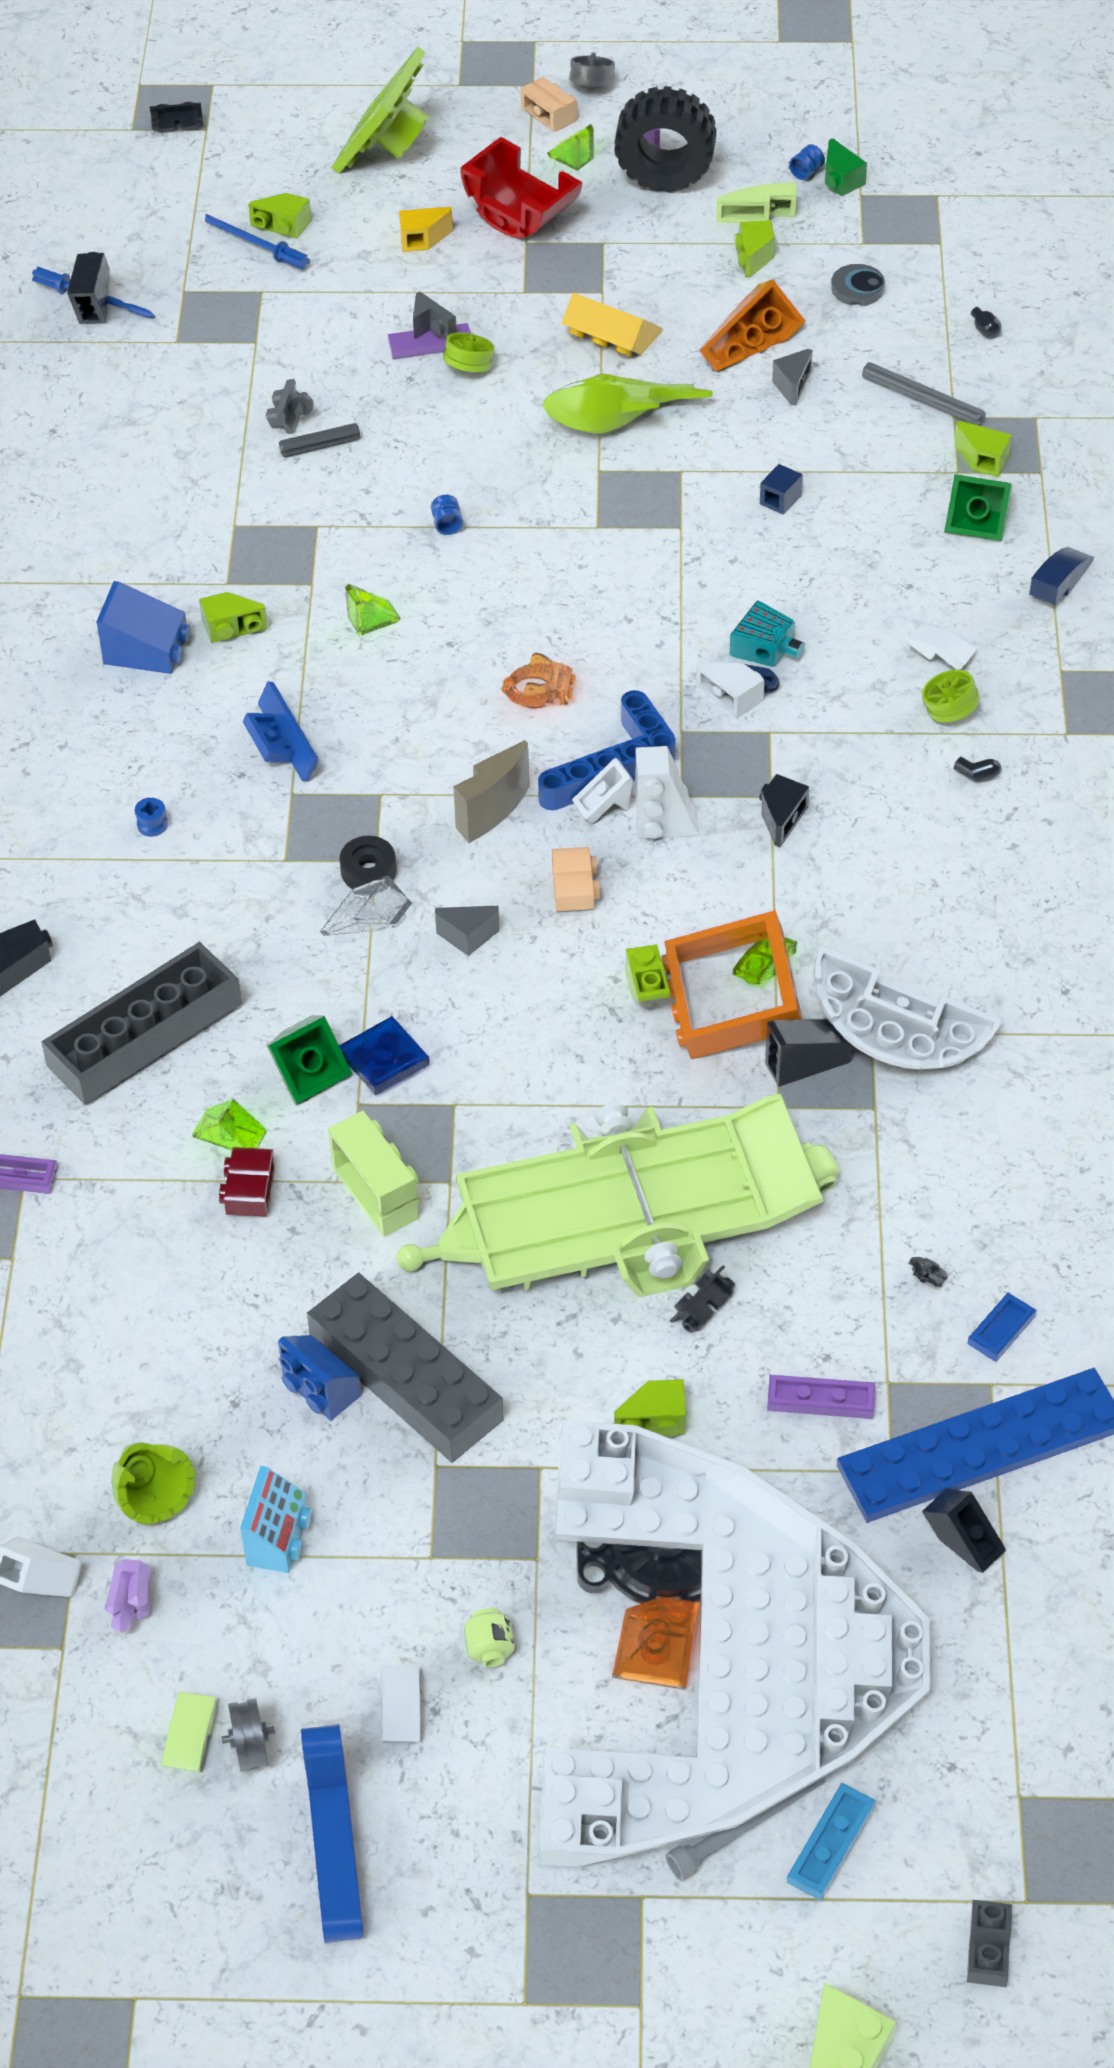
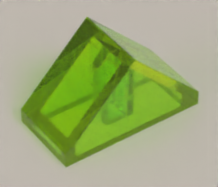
(576, 149)
(368, 611)
(229, 1127)

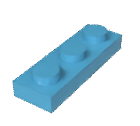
(831, 1841)

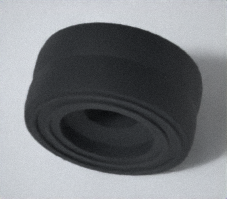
(367, 849)

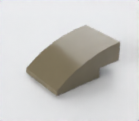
(492, 791)

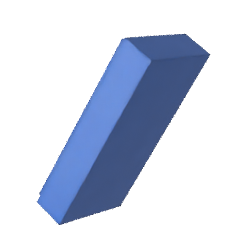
(1001, 1327)

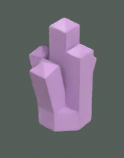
(128, 1593)

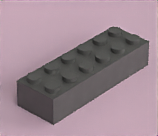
(141, 1022)
(406, 1367)

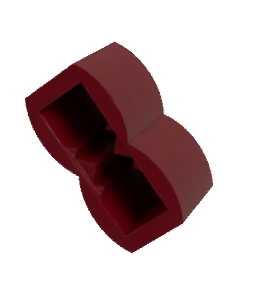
(248, 1181)

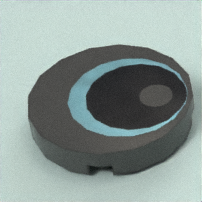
(857, 284)

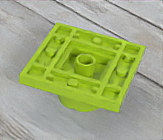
(389, 118)

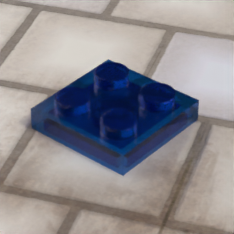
(384, 1055)

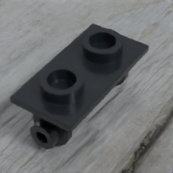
(164, 116)
(693, 1308)

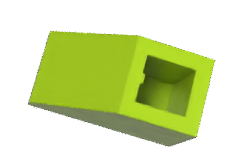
(281, 214)
(754, 245)
(983, 447)
(231, 616)
(646, 973)
(656, 1407)

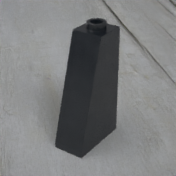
(22, 953)

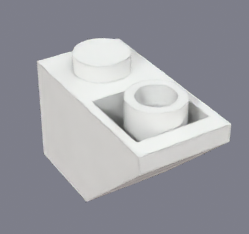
(37, 1569)

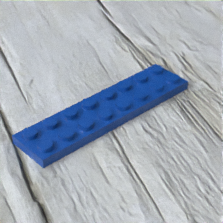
(979, 1444)

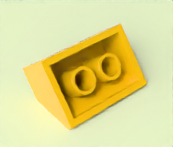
(609, 325)

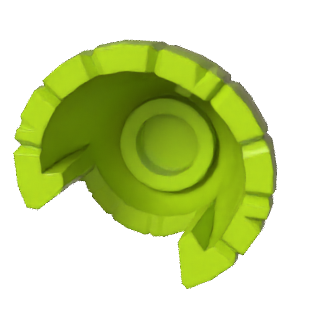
(152, 1481)

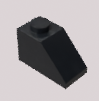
(783, 806)
(964, 1528)

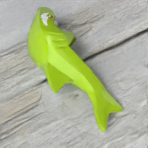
(611, 401)

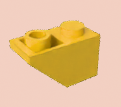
(424, 227)

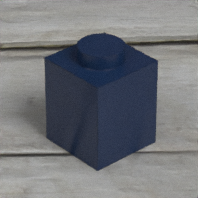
(781, 489)

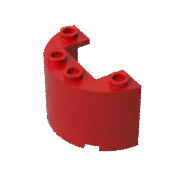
(510, 196)

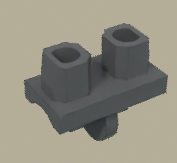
(288, 407)

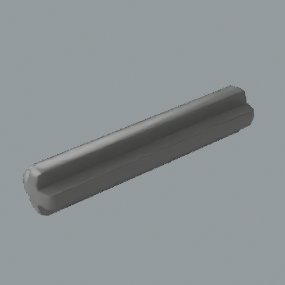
(319, 439)

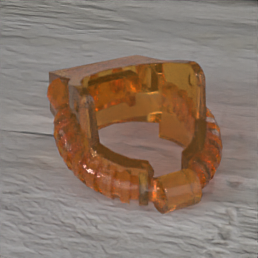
(558, 683)

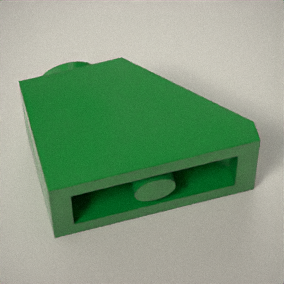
(844, 169)

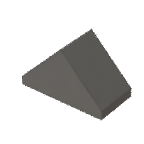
(792, 373)
(467, 926)

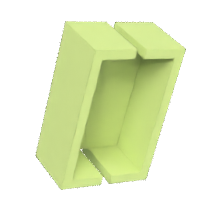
(374, 1173)

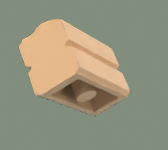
(549, 104)

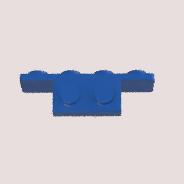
(279, 734)

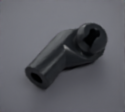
(978, 771)

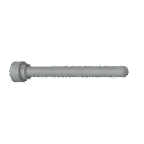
(685, 1859)

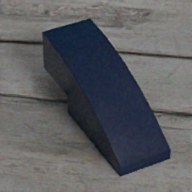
(1059, 574)

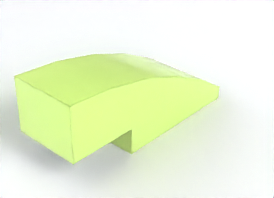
(757, 203)

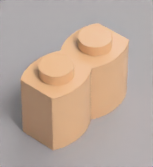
(573, 879)

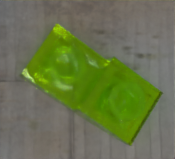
(758, 963)

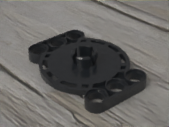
(644, 1567)

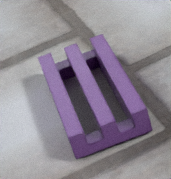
(24, 1180)

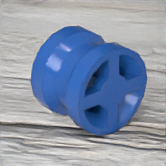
(151, 817)

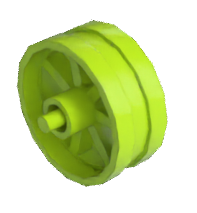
(468, 352)
(953, 694)

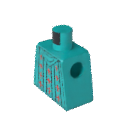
(765, 636)

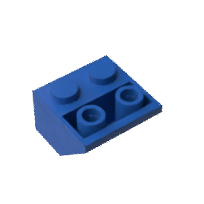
(317, 1375)

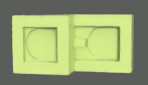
(189, 1731)

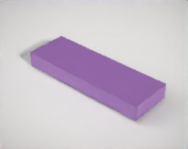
(405, 345)
(821, 1396)

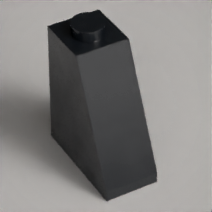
(89, 287)
(803, 1049)

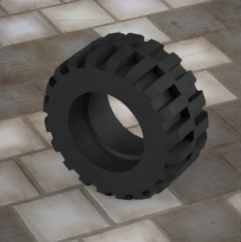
(671, 111)

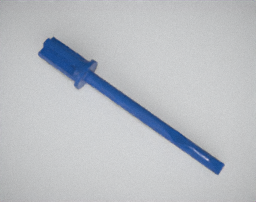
(281, 251)
(61, 282)

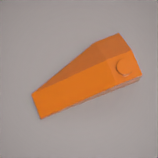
(754, 325)

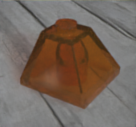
(658, 1642)

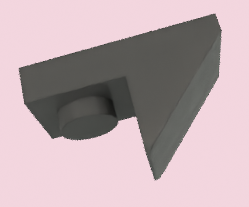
(432, 316)

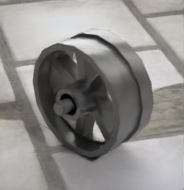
(592, 70)
(248, 1734)

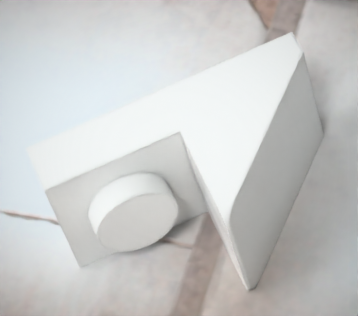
(608, 787)

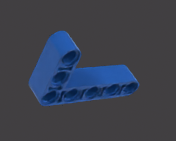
(646, 729)
(332, 1833)

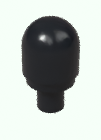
(986, 323)

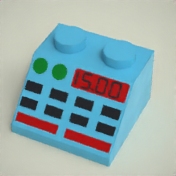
(274, 1522)

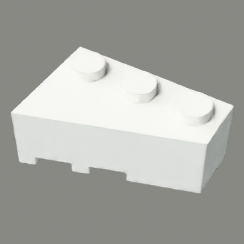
(661, 797)

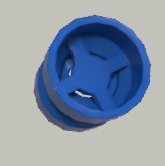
(806, 162)
(446, 514)

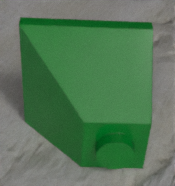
(978, 507)
(308, 1057)

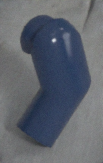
(771, 680)

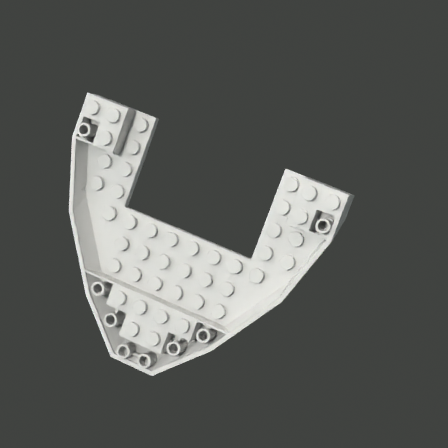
(797, 1647)

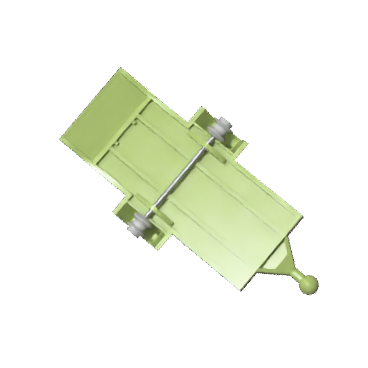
(625, 1193)

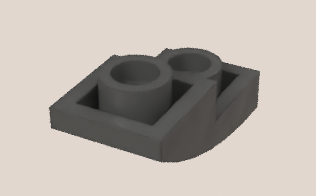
(989, 1943)

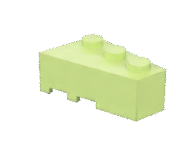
(849, 2033)

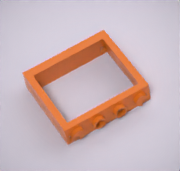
(714, 940)

